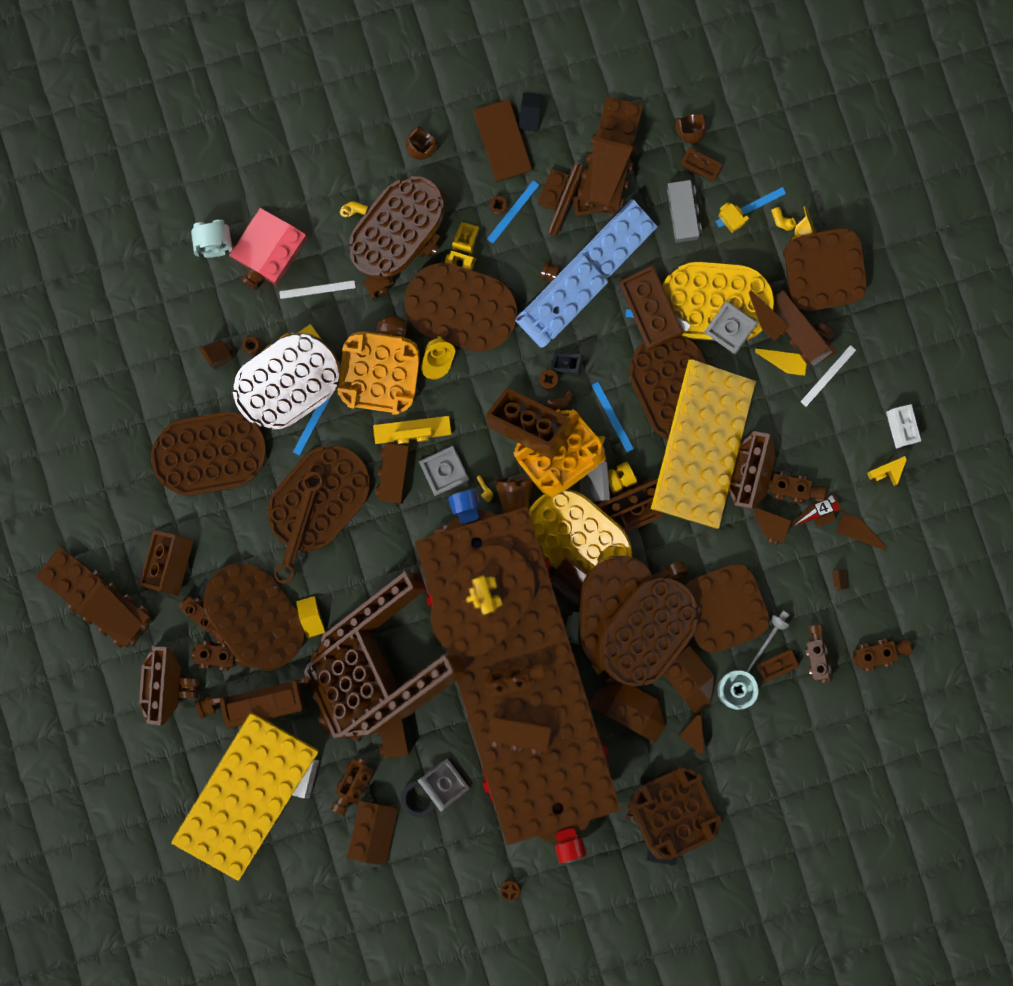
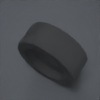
(406, 806)

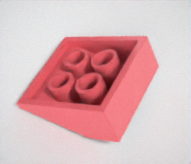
(269, 246)

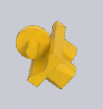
(481, 595)

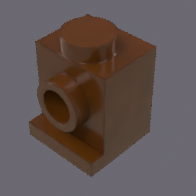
(377, 286)

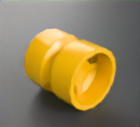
(620, 478)

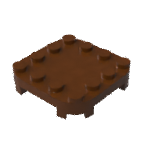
(825, 269)
(727, 608)
(674, 814)

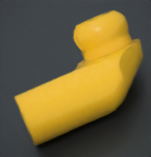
(352, 208)
(783, 222)

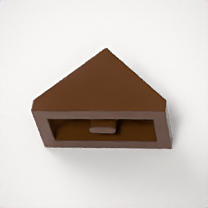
(693, 734)

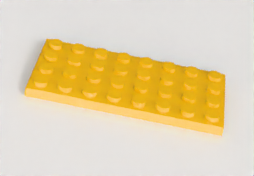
(703, 444)
(244, 796)

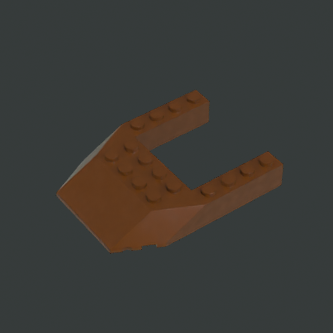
(353, 678)

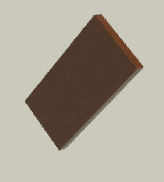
(502, 140)
(651, 307)

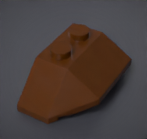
(752, 470)
(632, 506)
(691, 679)
(159, 685)
(630, 708)

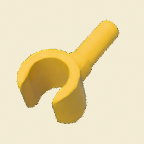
(487, 494)

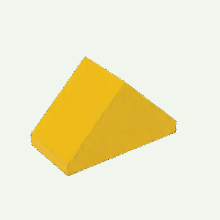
(465, 238)
(310, 617)

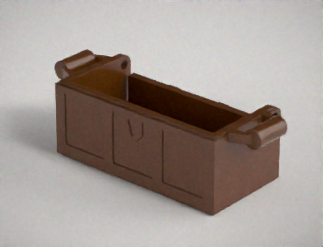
(264, 702)

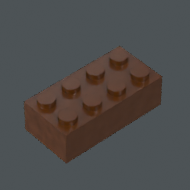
(529, 423)

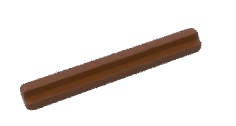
(565, 199)

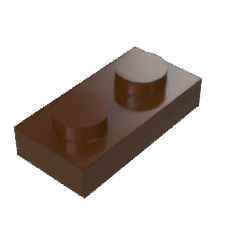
(701, 165)
(552, 189)
(777, 665)

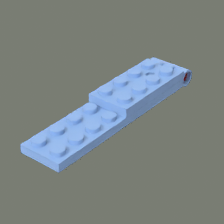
(585, 274)

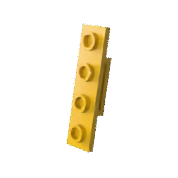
(412, 430)

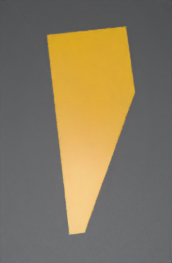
(788, 362)

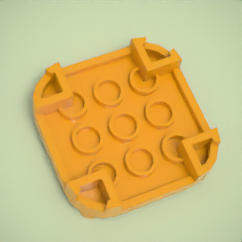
(378, 372)
(572, 462)

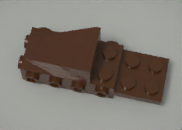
(610, 157)
(95, 598)

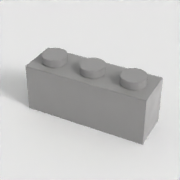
(683, 211)

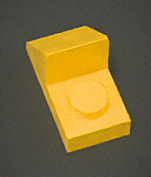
(893, 468)

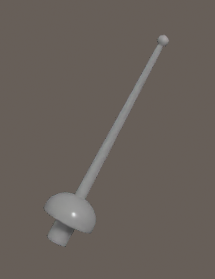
(779, 623)

